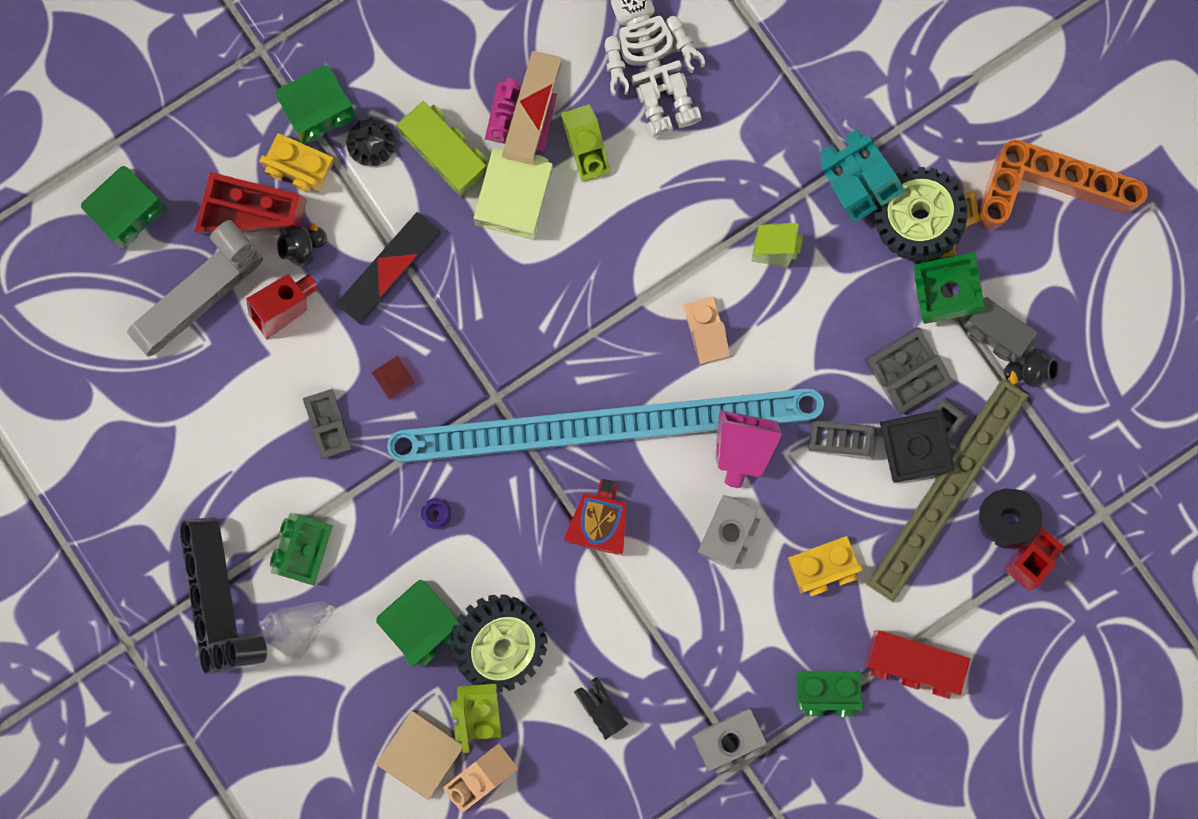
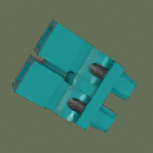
(860, 174)

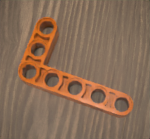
(1054, 179)

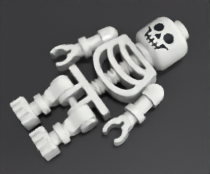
(640, 29)

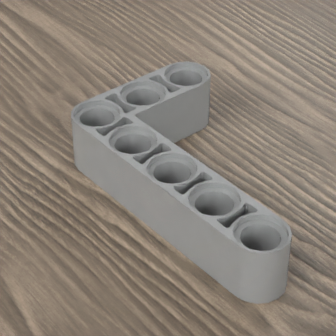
(199, 291)

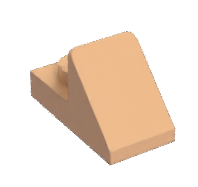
(706, 330)

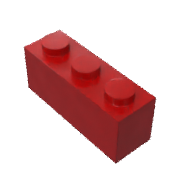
(916, 664)

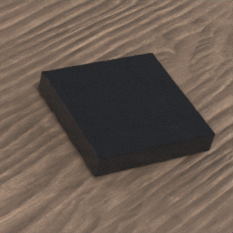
(917, 446)

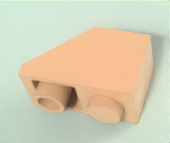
(480, 778)

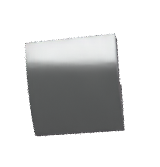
(908, 370)

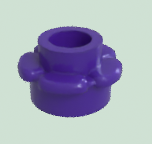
(436, 505)

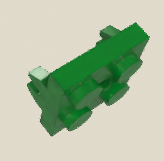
(934, 274)

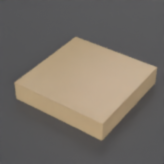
(420, 755)

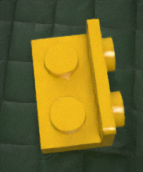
(297, 163)
(824, 565)

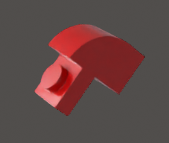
(1035, 561)

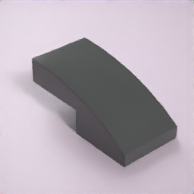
(327, 423)

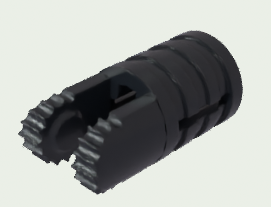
(605, 715)

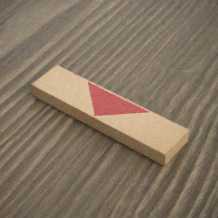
(532, 107)

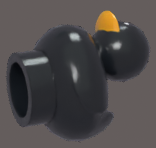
(299, 243)
(1035, 371)

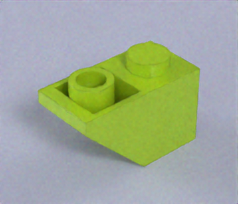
(585, 142)
(777, 244)

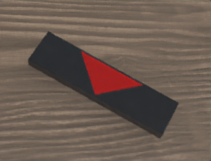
(388, 268)

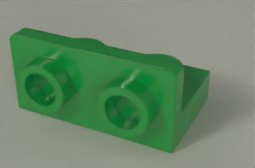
(300, 548)
(828, 691)

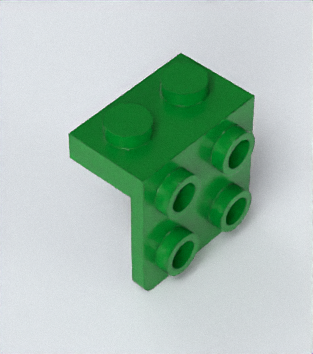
(315, 104)
(122, 207)
(418, 623)

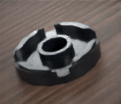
(1010, 502)

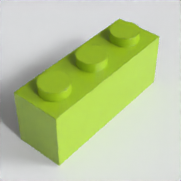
(443, 147)

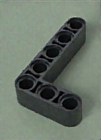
(212, 601)

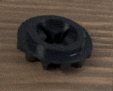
(380, 152)

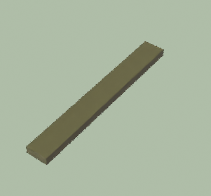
(947, 490)

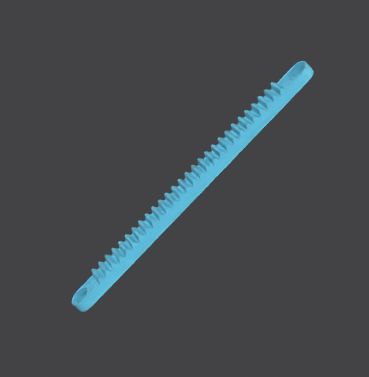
(597, 426)

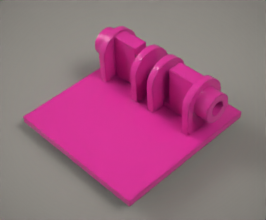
(503, 110)

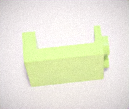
(513, 195)

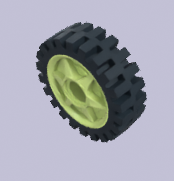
(925, 236)
(486, 625)

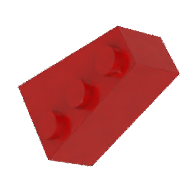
(248, 205)

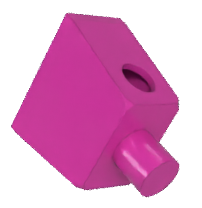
(744, 445)

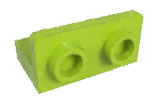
(477, 714)

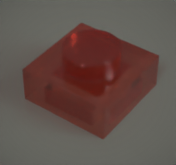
(393, 377)

